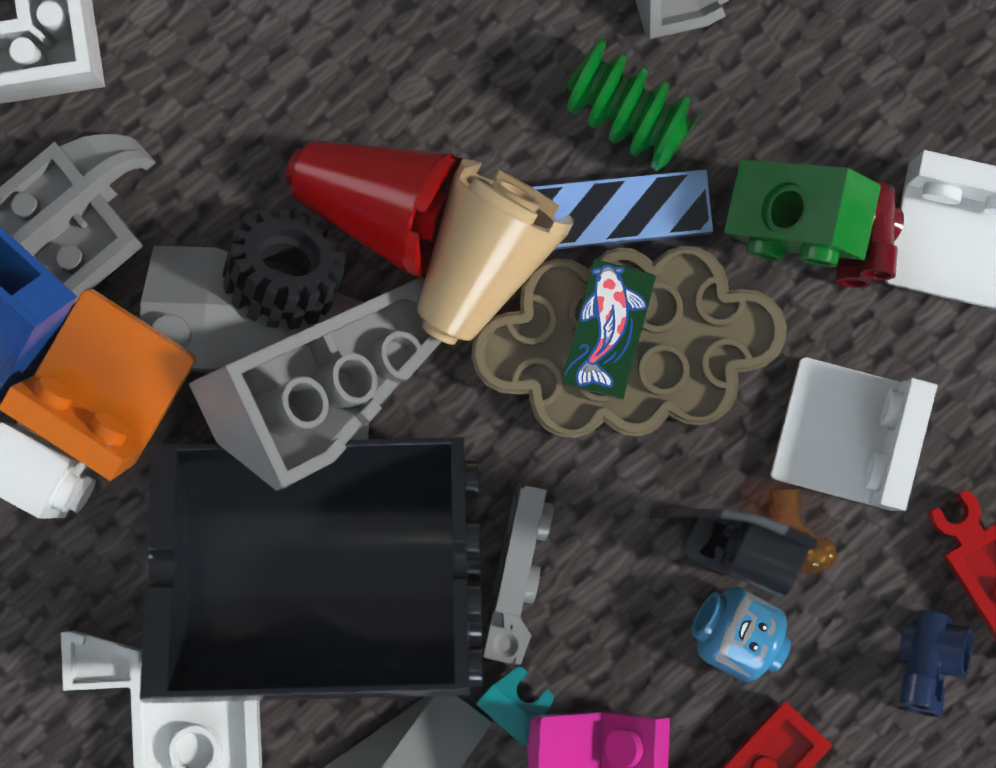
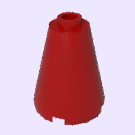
(377, 195)

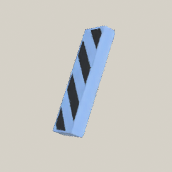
(633, 208)

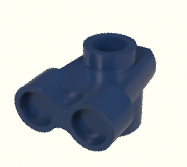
(932, 650)

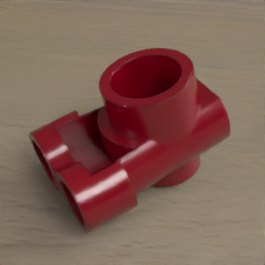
(881, 252)

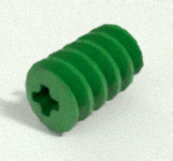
(629, 105)

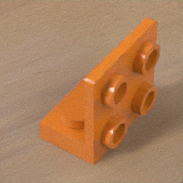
(101, 386)

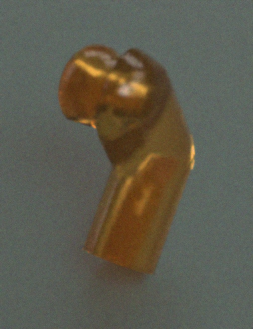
(786, 509)

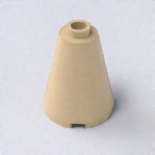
(485, 250)

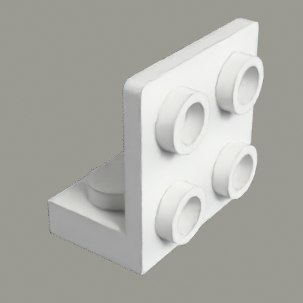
(948, 230)
(853, 434)

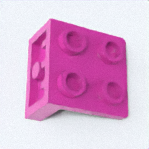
(598, 740)

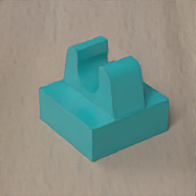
(506, 708)

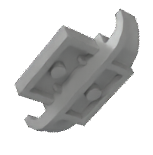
(63, 212)

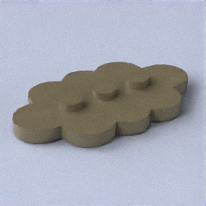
(685, 359)

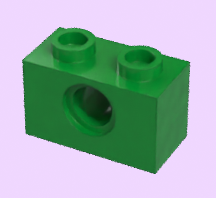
(834, 203)

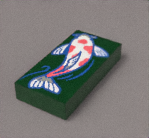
(608, 329)

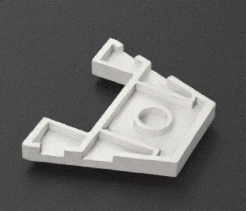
(165, 732)

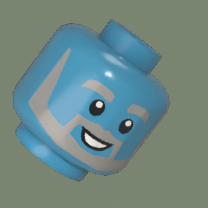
(741, 634)

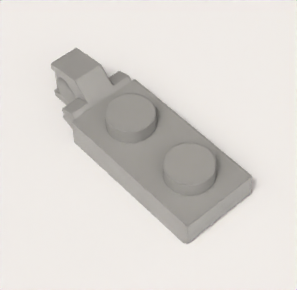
(515, 576)

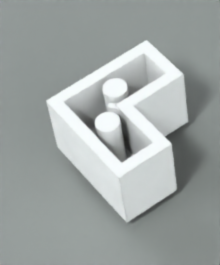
(49, 50)
(40, 475)

